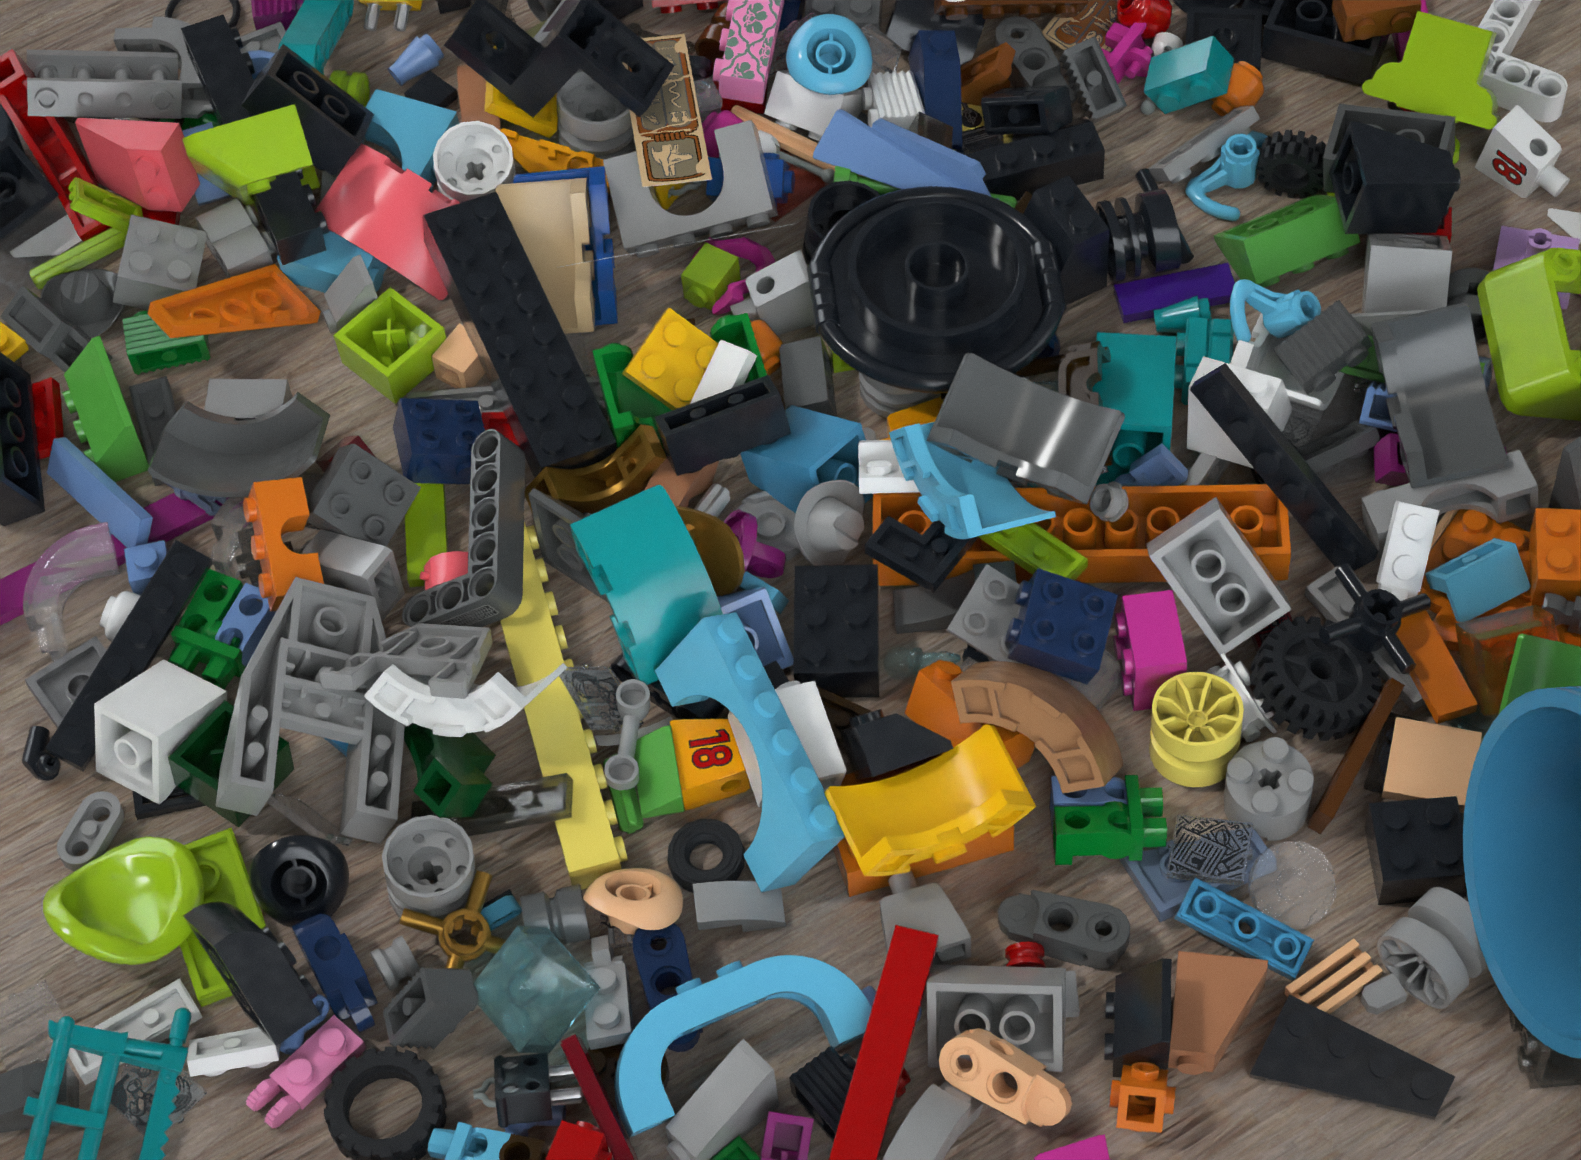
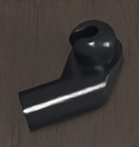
(36, 758)

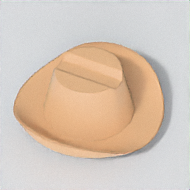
(636, 899)

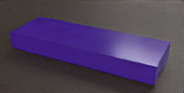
(1141, 297)

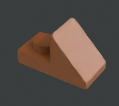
(986, 74)

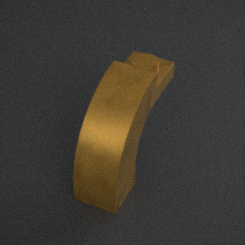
(608, 481)

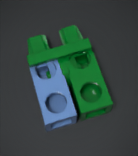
(220, 628)
(1106, 820)

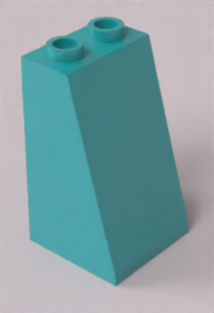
(1142, 387)

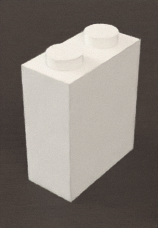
(813, 729)

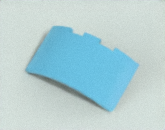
(960, 493)

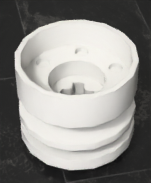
(472, 151)

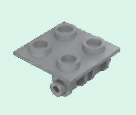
(987, 614)

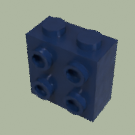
(437, 439)
(1061, 626)

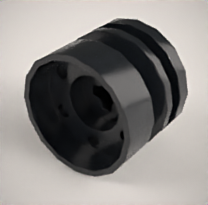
(828, 207)
(1146, 233)

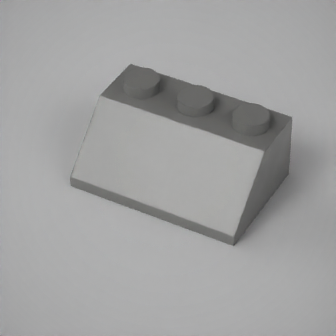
(1001, 1002)

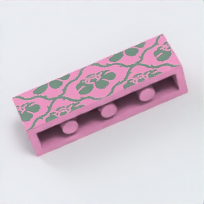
(747, 49)

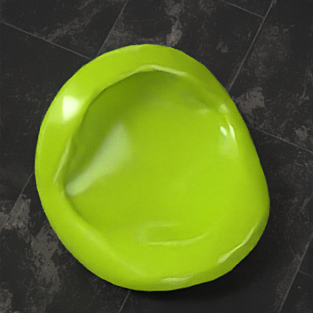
(128, 901)

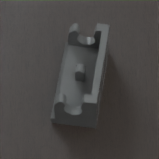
(808, 375)

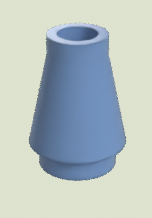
(416, 59)

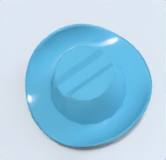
(829, 55)

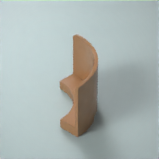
(1046, 711)

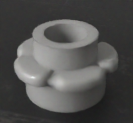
(1109, 501)

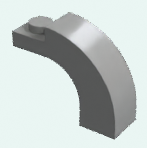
(163, 37)
(934, 1124)

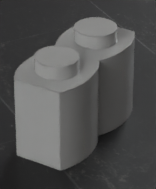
(235, 239)

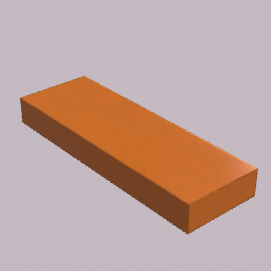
(1435, 670)

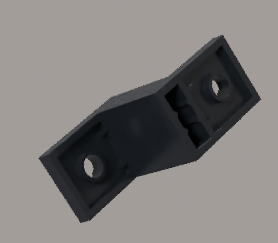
(583, 40)

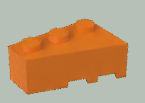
(935, 708)

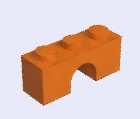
(274, 510)

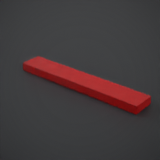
(885, 1045)

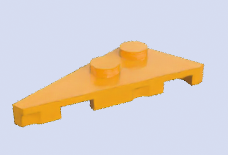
(548, 156)

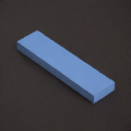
(98, 493)

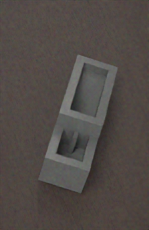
(45, 328)

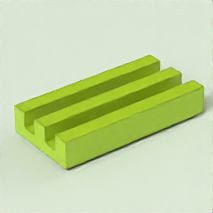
(102, 205)

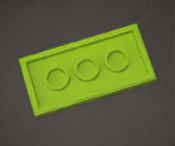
(227, 882)

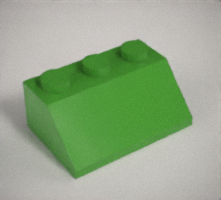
(1286, 240)
(103, 414)

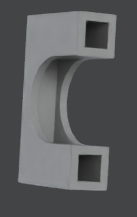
(742, 200)

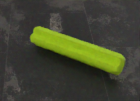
(78, 256)

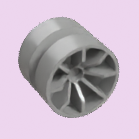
(1434, 948)

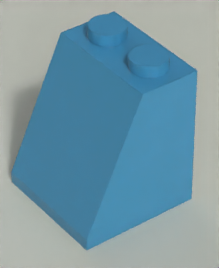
(814, 452)

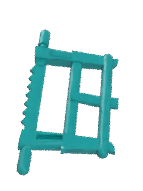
(114, 1048)

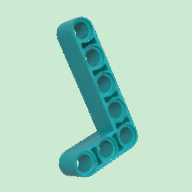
(318, 30)

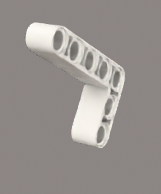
(1515, 81)

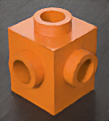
(1142, 1097)

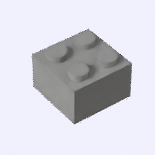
(157, 261)

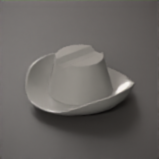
(829, 522)

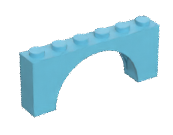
(410, 134)
(795, 816)

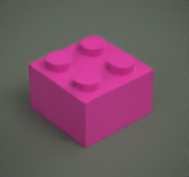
(1148, 645)

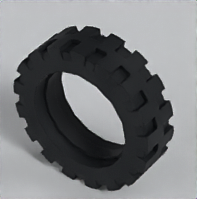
(366, 1070)

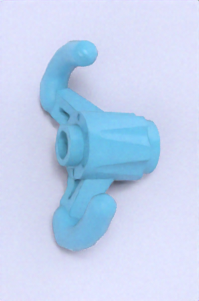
(1233, 168)
(1281, 312)

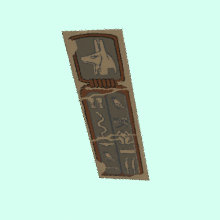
(671, 131)

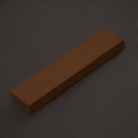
(1354, 757)

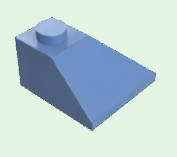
(760, 624)

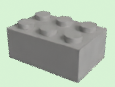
(1218, 576)

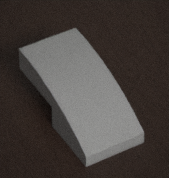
(737, 903)

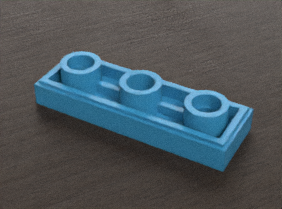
(1219, 916)

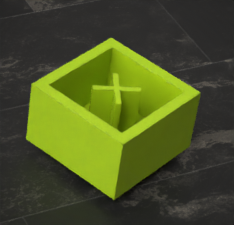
(390, 344)

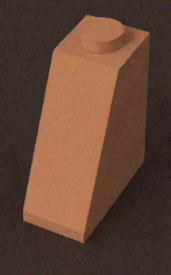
(1210, 1007)

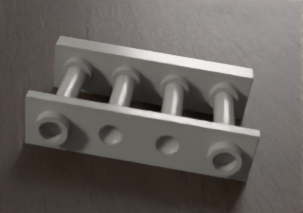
(104, 84)

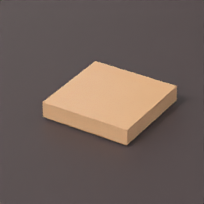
(1430, 761)

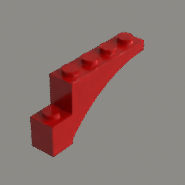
(48, 140)

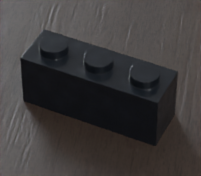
(723, 425)

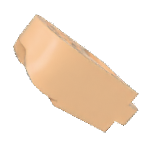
(1038, 1096)

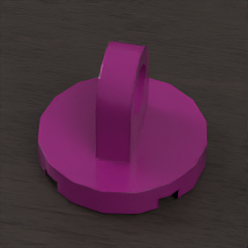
(758, 557)

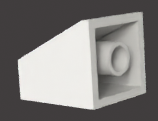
(1207, 436)
(147, 723)

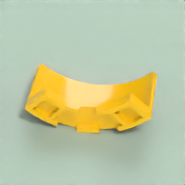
(932, 806)

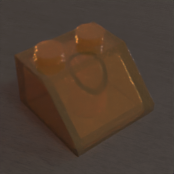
(1489, 645)

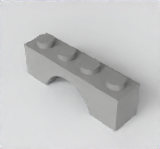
(1497, 493)

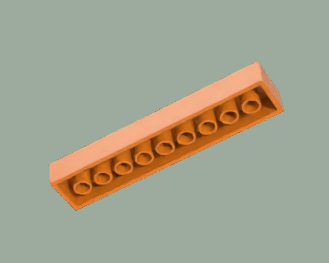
(1118, 548)

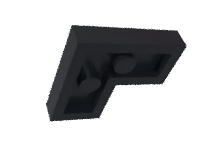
(919, 557)

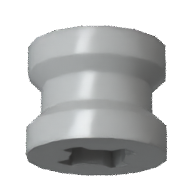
(395, 962)

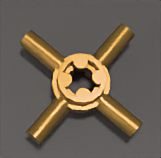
(471, 915)

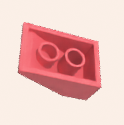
(140, 161)

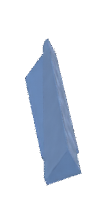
(896, 155)

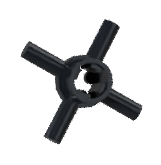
(1374, 619)

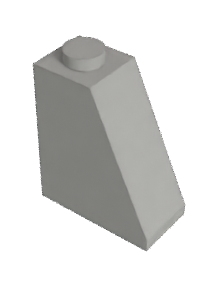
(358, 567)
(724, 1106)

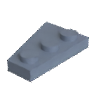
(1166, 894)

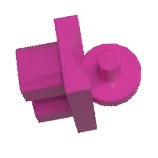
(1129, 53)

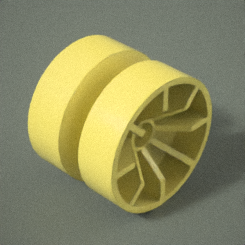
(1195, 728)

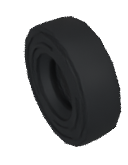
(705, 832)

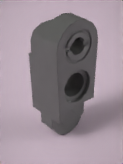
(1034, 59)
(1031, 918)

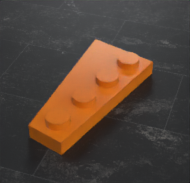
(235, 304)

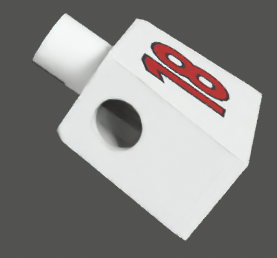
(1522, 156)

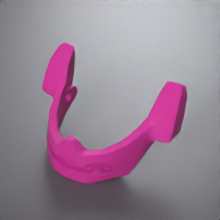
(745, 249)

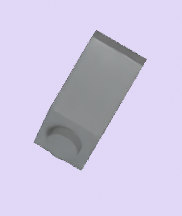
(348, 294)

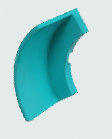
(648, 574)

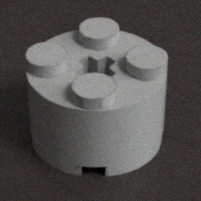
(1269, 787)

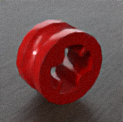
(1025, 955)

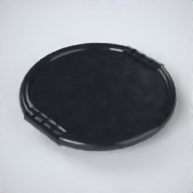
(934, 277)

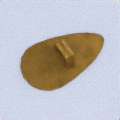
(717, 549)

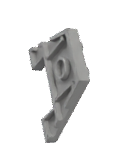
(441, 651)

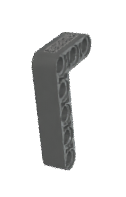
(495, 547)

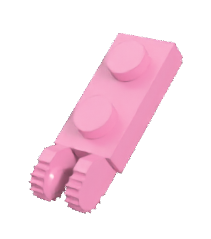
(306, 1071)

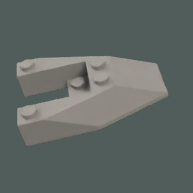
(283, 689)

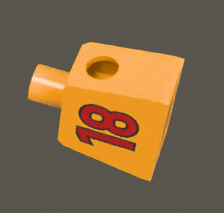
(707, 761)

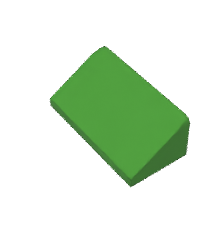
(658, 774)

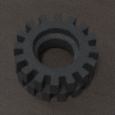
(1277, 160)

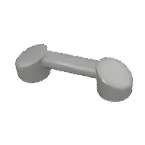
(633, 706)

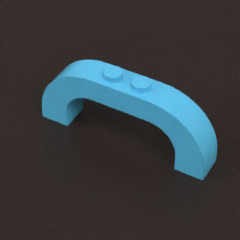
(815, 984)

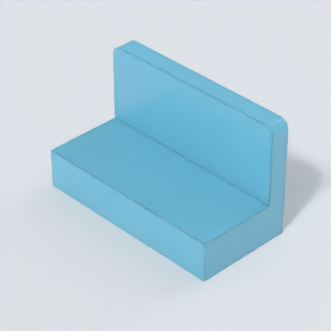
(1481, 578)

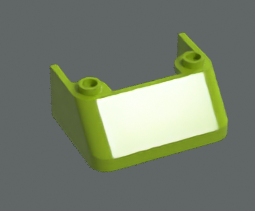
(251, 153)
(1528, 334)

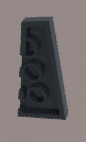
(1338, 1059)

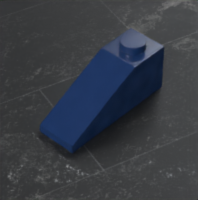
(938, 77)

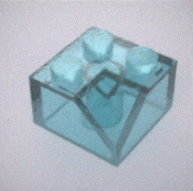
(534, 989)

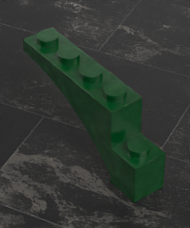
(449, 770)

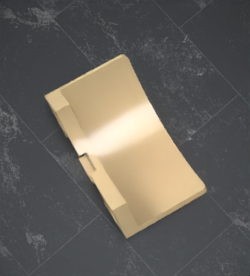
(553, 229)

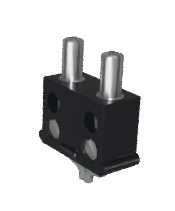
(525, 1090)

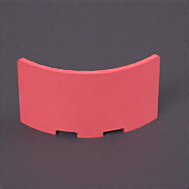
(383, 214)

